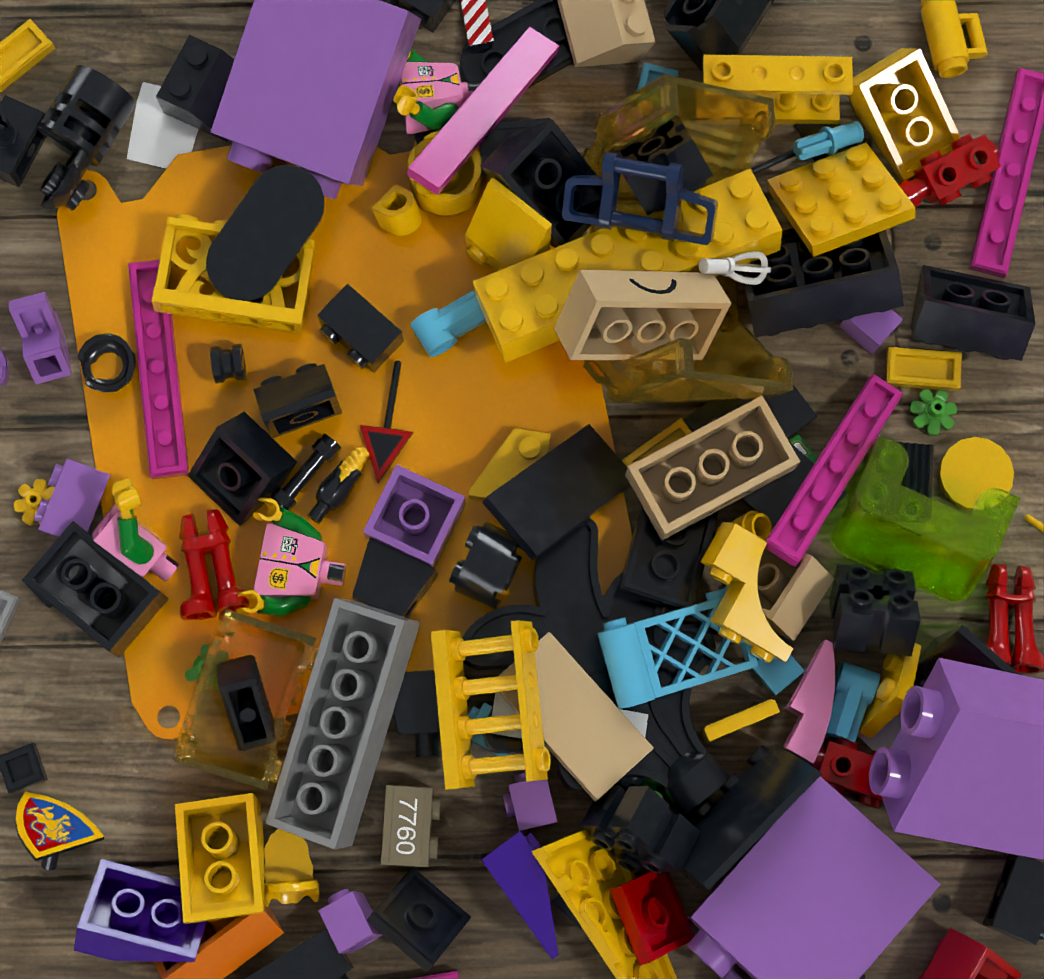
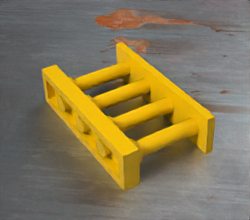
(802, 86)
(454, 690)

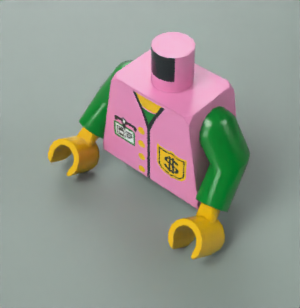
(430, 93)
(129, 538)
(289, 564)

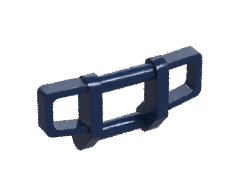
(609, 217)

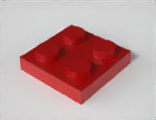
(652, 915)

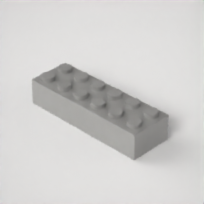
(342, 723)

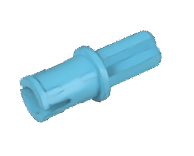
(828, 140)

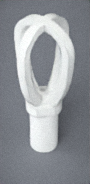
(727, 266)

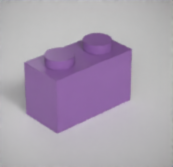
(73, 499)

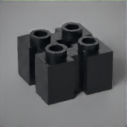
(663, 146)
(874, 610)
(640, 830)

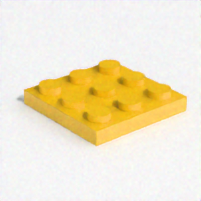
(840, 199)

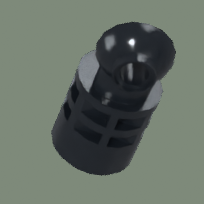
(84, 125)

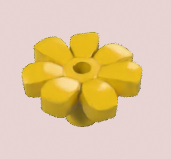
(32, 499)

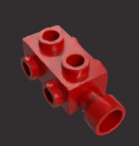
(958, 165)
(856, 778)

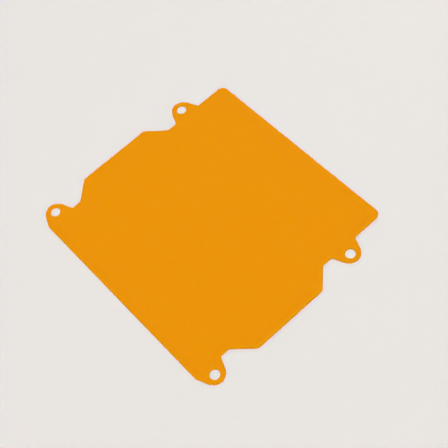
(453, 402)

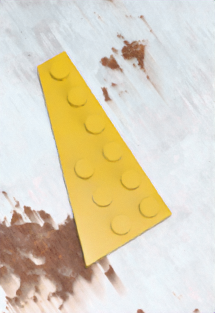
(584, 881)

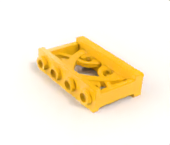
(189, 301)

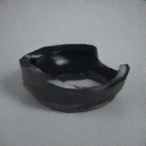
(101, 345)

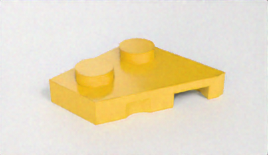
(515, 455)
(892, 688)

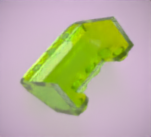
(910, 532)

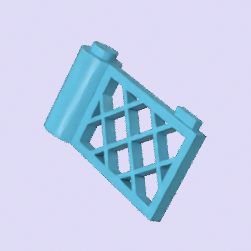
(631, 659)

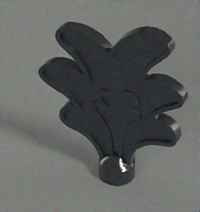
(574, 612)

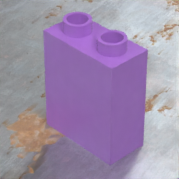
(315, 86)
(968, 760)
(811, 896)

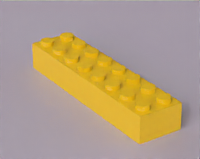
(529, 296)

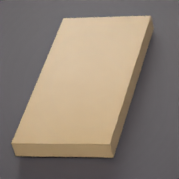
(581, 721)

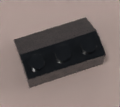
(536, 169)
(952, 315)

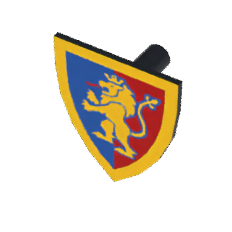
(52, 828)

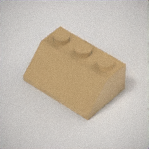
(606, 31)

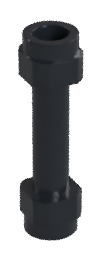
(324, 450)

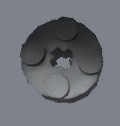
(488, 565)

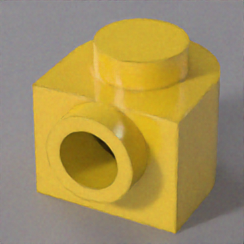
(398, 211)

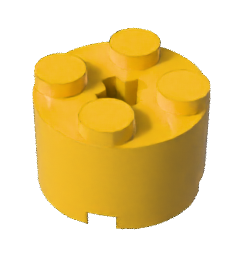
(460, 191)

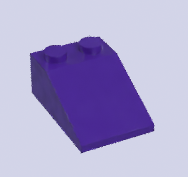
(525, 886)
(136, 918)

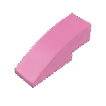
(812, 704)

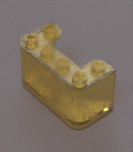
(206, 733)

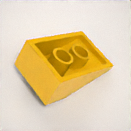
(903, 110)
(505, 229)
(220, 857)

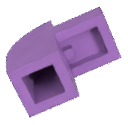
(42, 337)

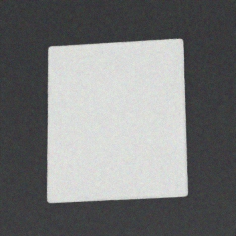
(155, 135)

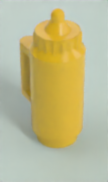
(947, 39)

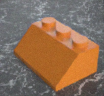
(225, 946)

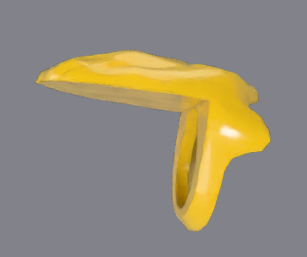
(288, 869)

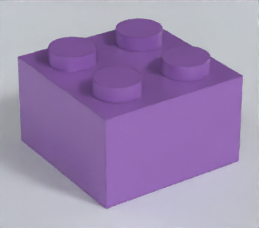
(415, 516)

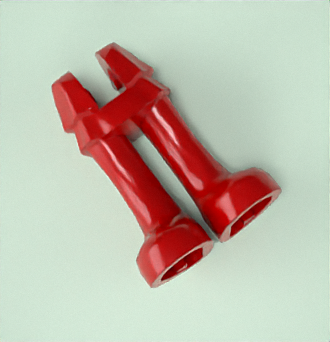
(195, 547)
(1025, 656)

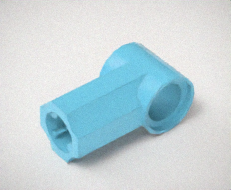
(440, 328)
(853, 692)

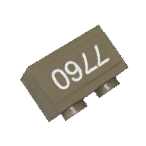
(409, 826)

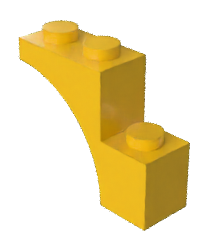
(736, 558)

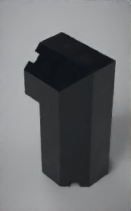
(714, 25)

